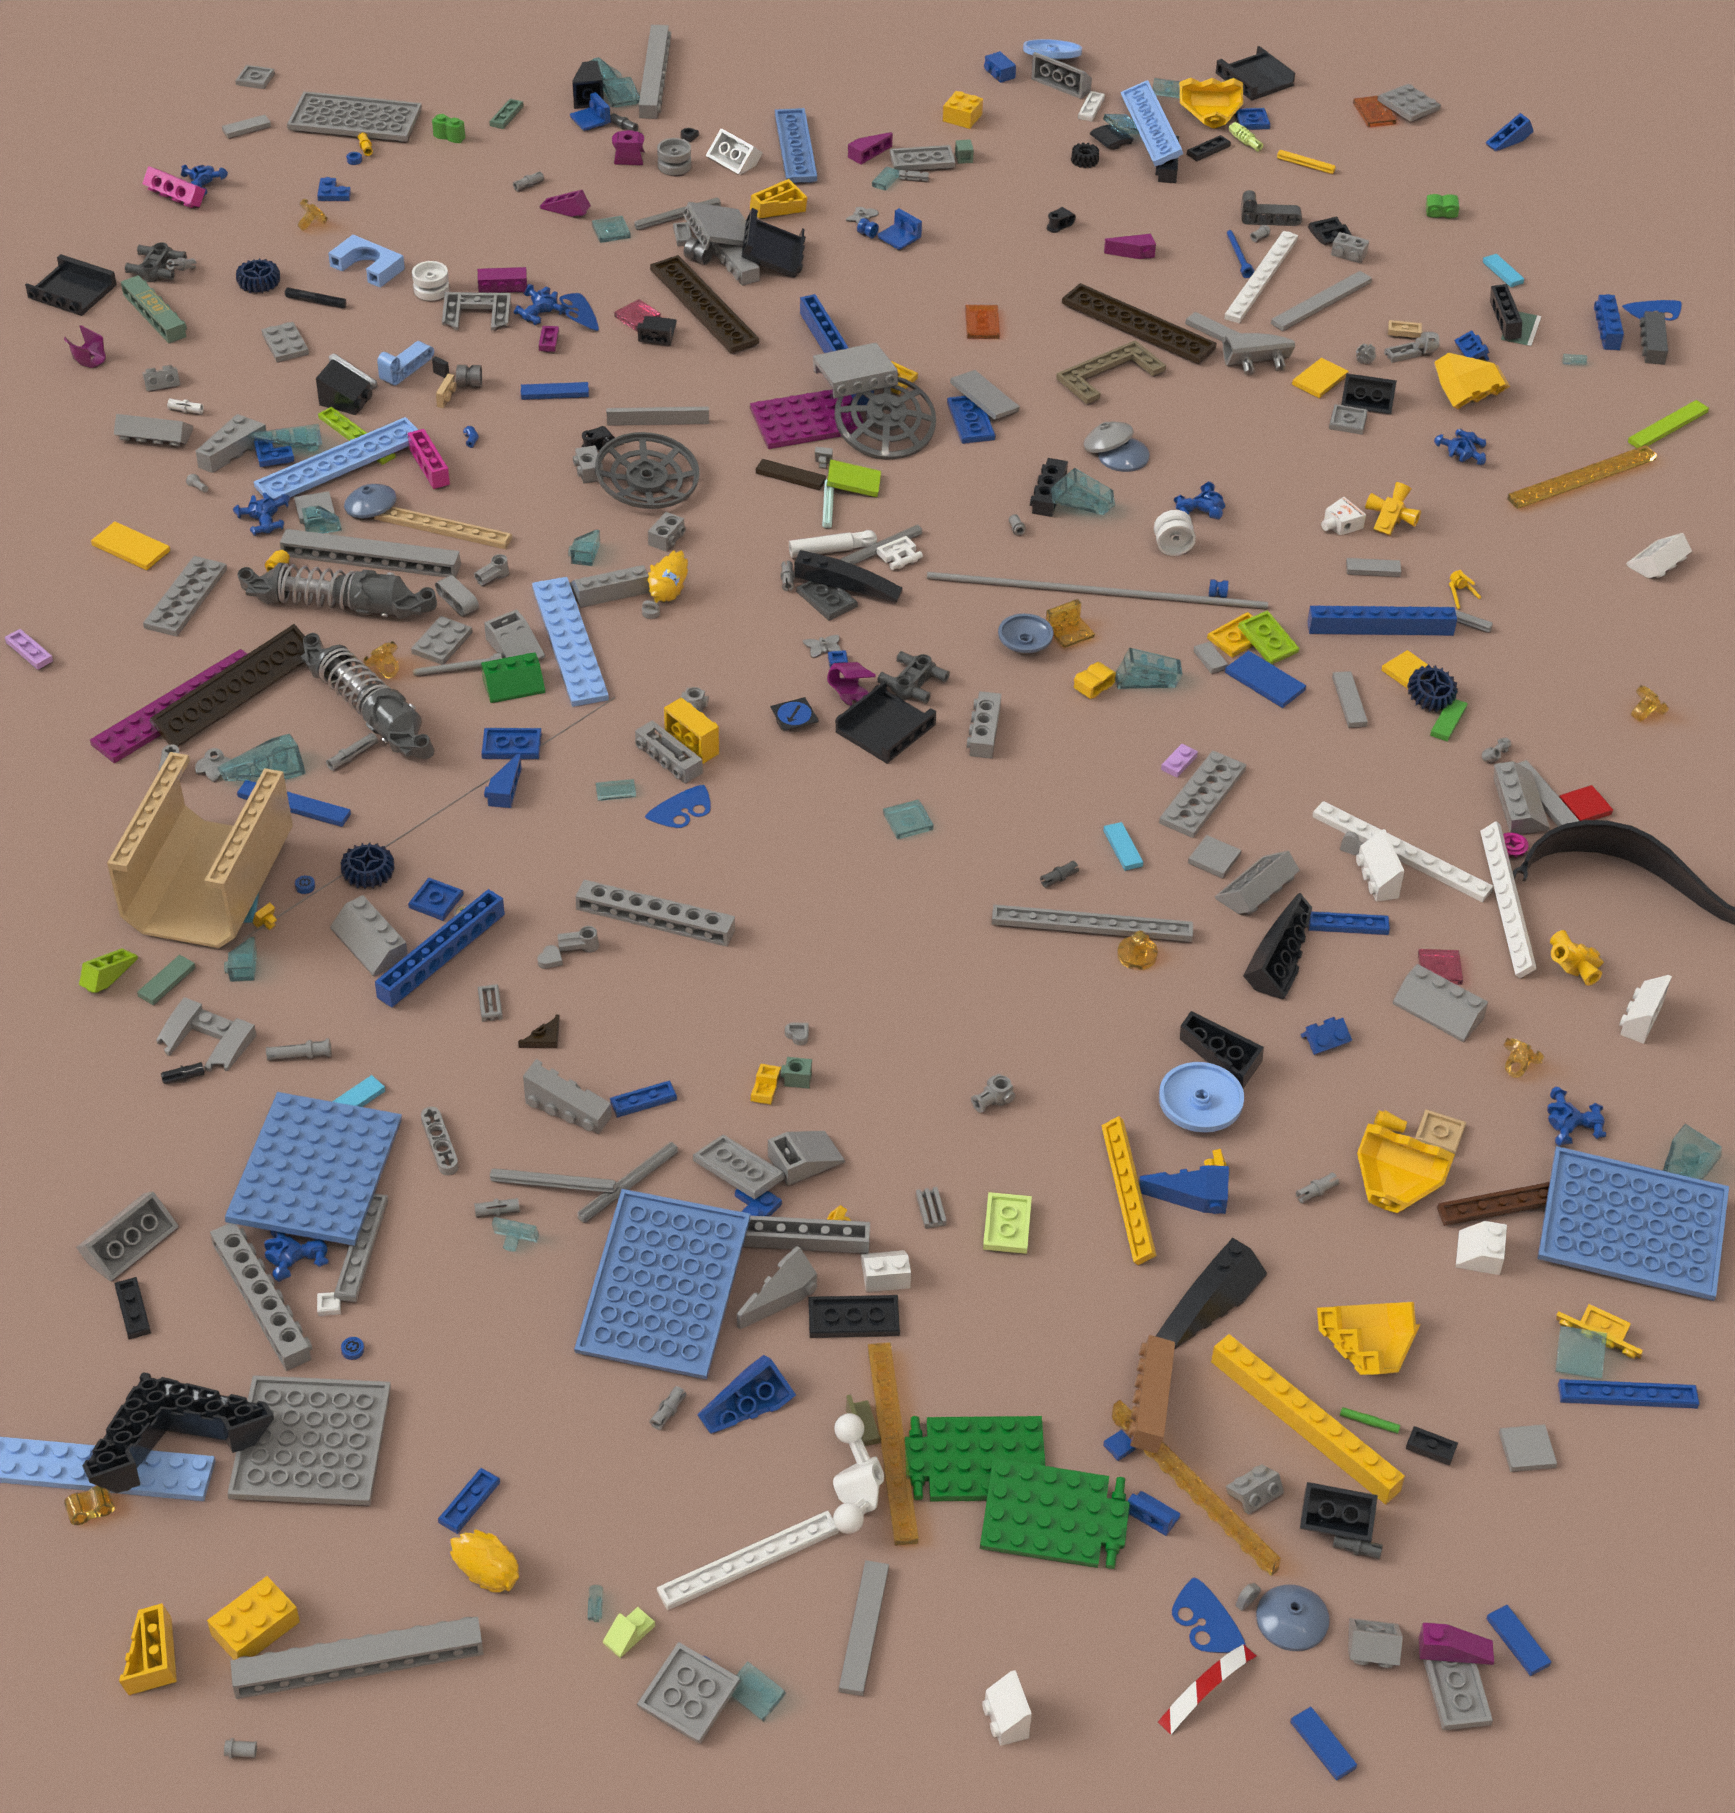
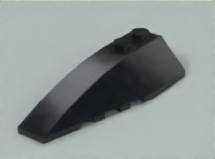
(844, 575)
(1276, 958)
(1217, 1290)

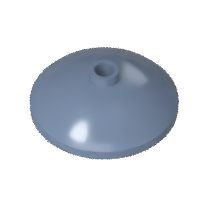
(1127, 457)
(370, 500)
(1025, 633)
(1292, 1628)

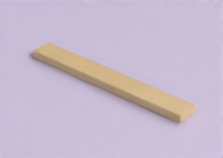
(446, 527)

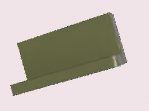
(864, 1411)

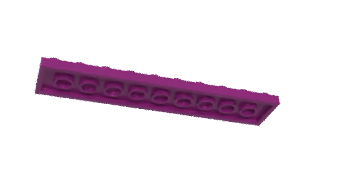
(137, 729)

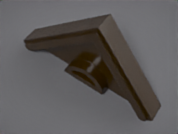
(544, 1036)

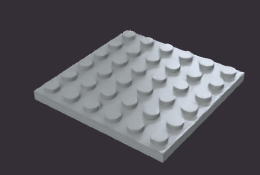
(317, 1445)

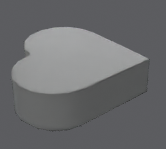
(1351, 843)
(550, 957)
(797, 1032)
(1247, 1596)

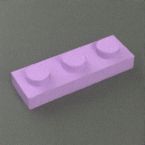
(28, 649)

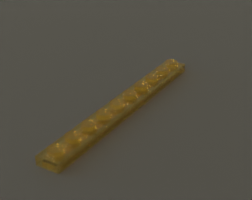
(1581, 476)
(892, 1444)
(1206, 1498)

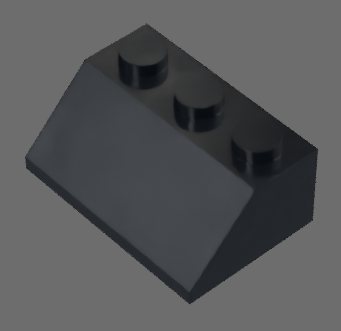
(1369, 393)
(1338, 1512)

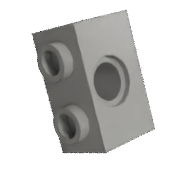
(585, 462)

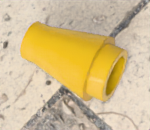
(1390, 1121)

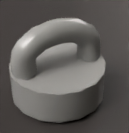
(650, 609)

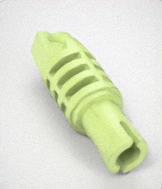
(1245, 136)

